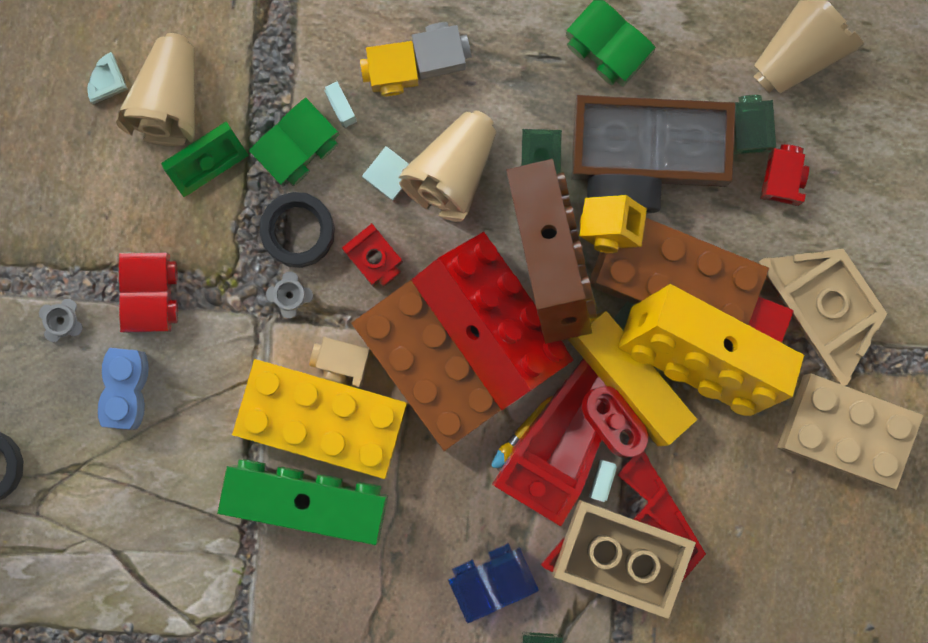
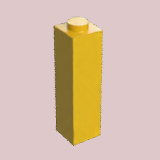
(638, 383)

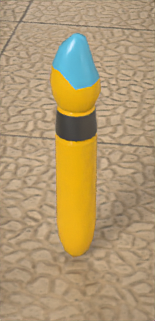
(506, 448)

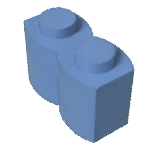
(124, 378)

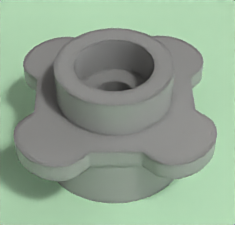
(278, 294)
(49, 317)

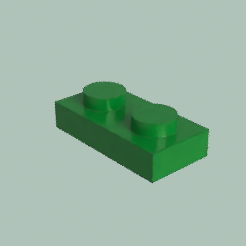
(204, 159)

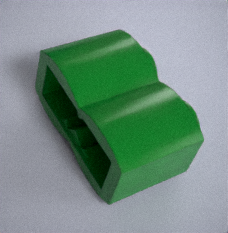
(609, 42)
(295, 143)

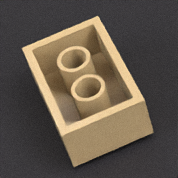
(850, 431)
(623, 559)

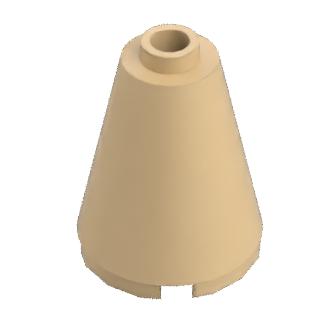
(805, 45)
(163, 94)
(451, 167)

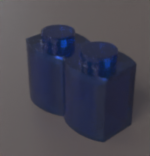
(492, 583)

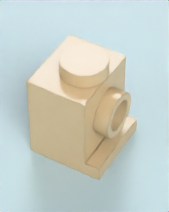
(340, 360)

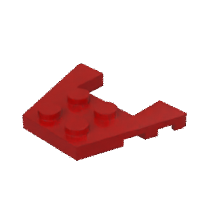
(658, 511)

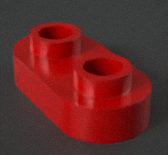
(615, 419)

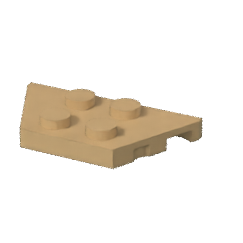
(828, 305)

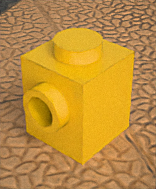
(390, 68)
(612, 223)

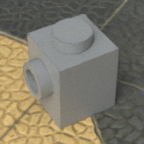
(440, 50)

